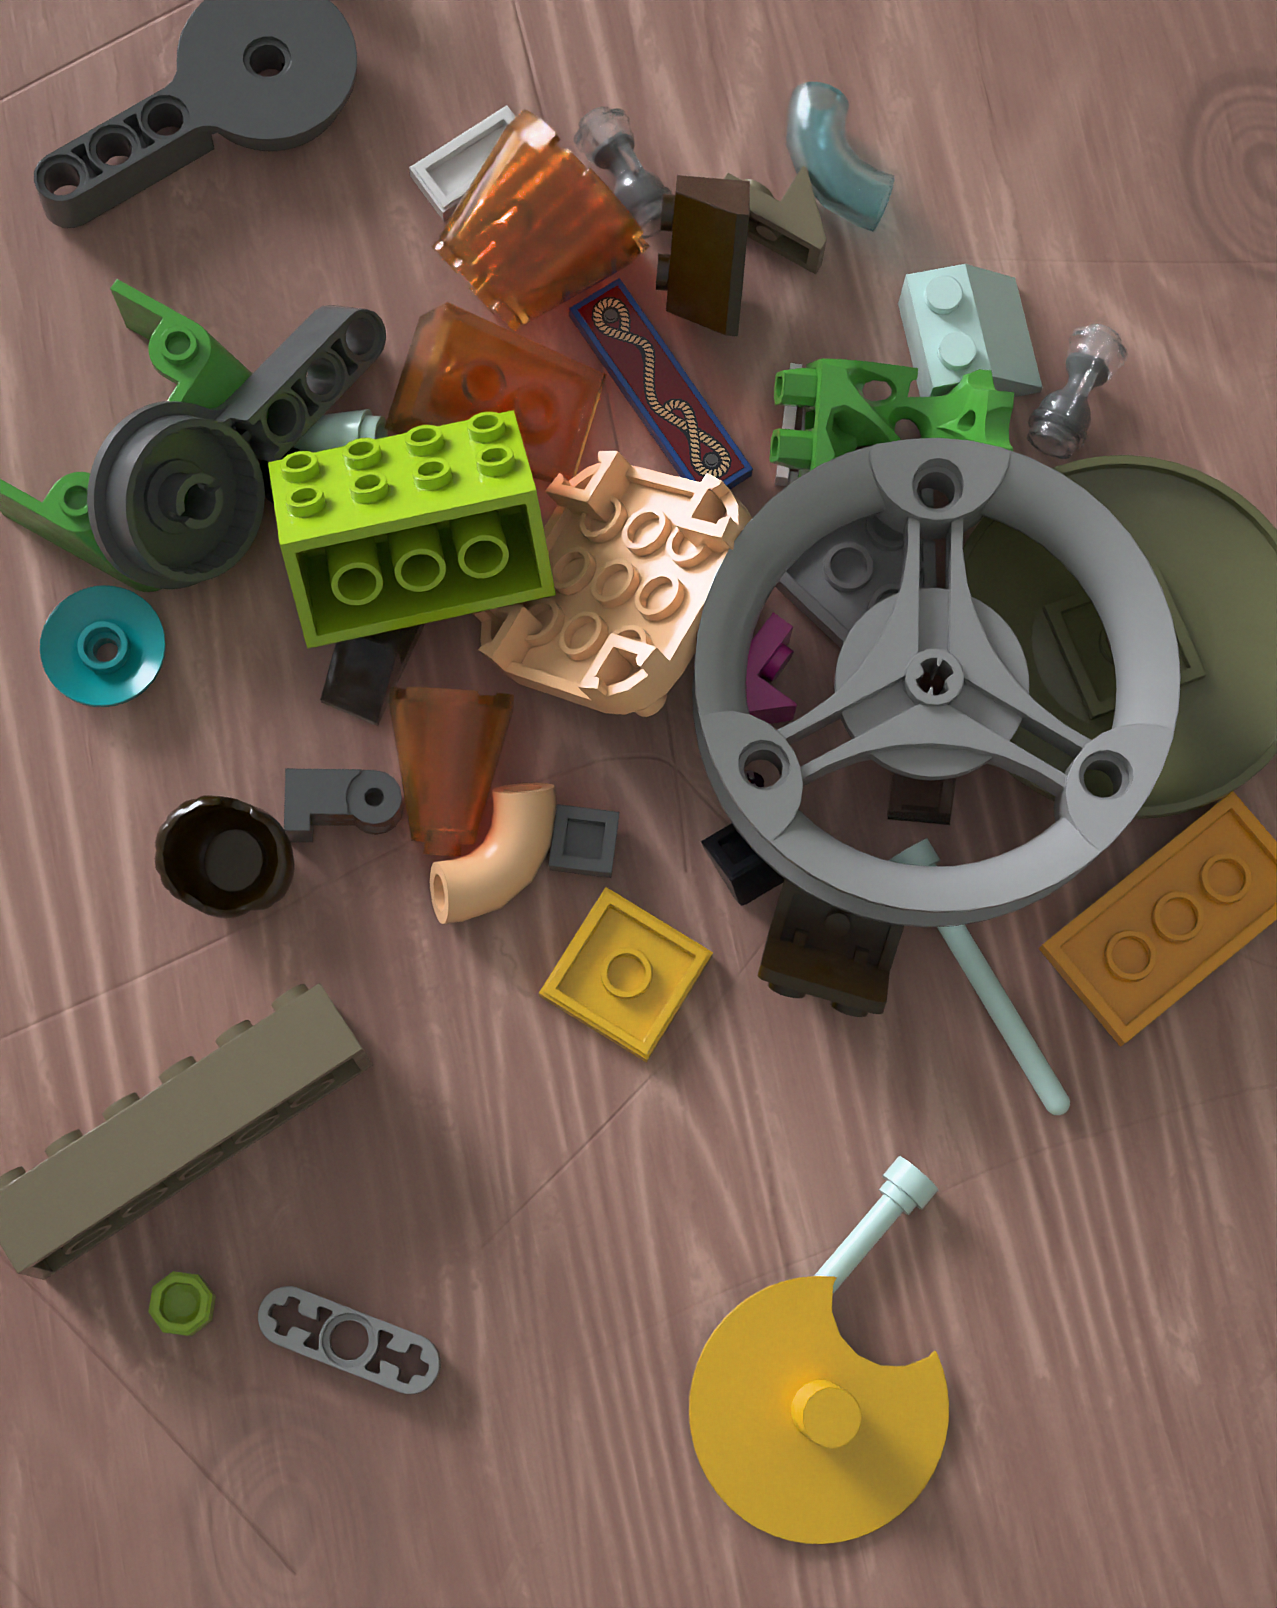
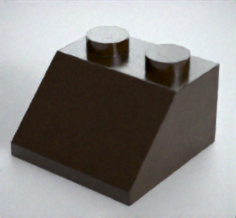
(706, 251)

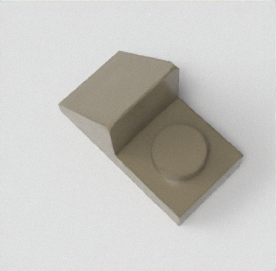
(788, 225)

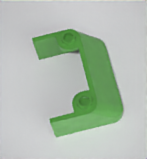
(179, 352)

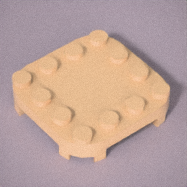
(629, 582)

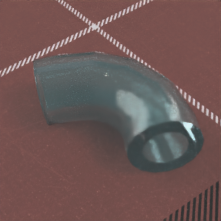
(835, 171)

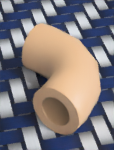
(503, 861)

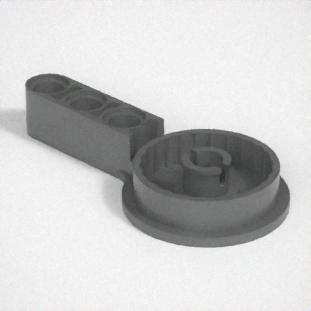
(210, 94)
(214, 455)

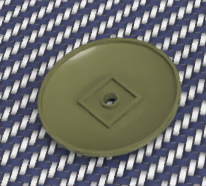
(1221, 589)

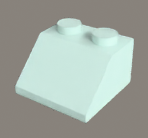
(964, 323)

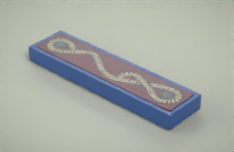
(658, 387)

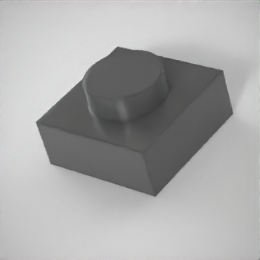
(584, 841)

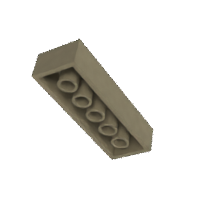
(176, 1131)

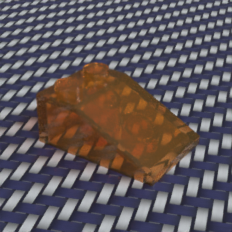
(475, 366)

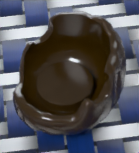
(224, 856)

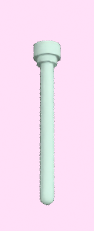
(994, 997)
(902, 1192)

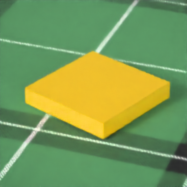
(625, 974)

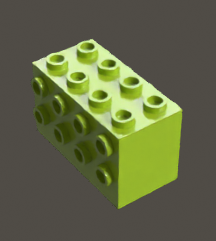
(410, 528)

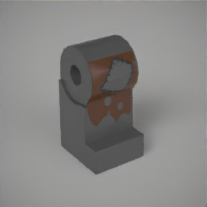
(340, 798)

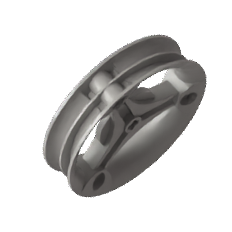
(948, 637)

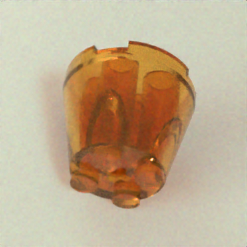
(536, 226)

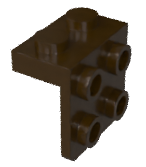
(828, 954)

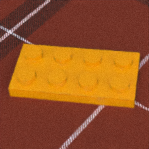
(1171, 920)

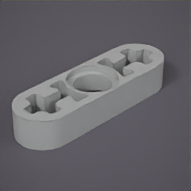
(310, 1306)

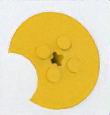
(805, 1427)

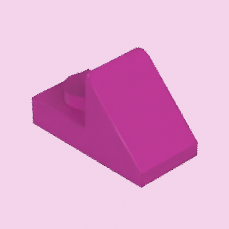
(768, 658)

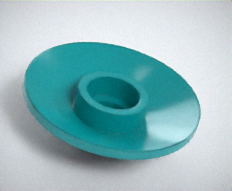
(86, 623)

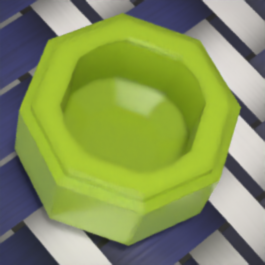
(182, 1303)

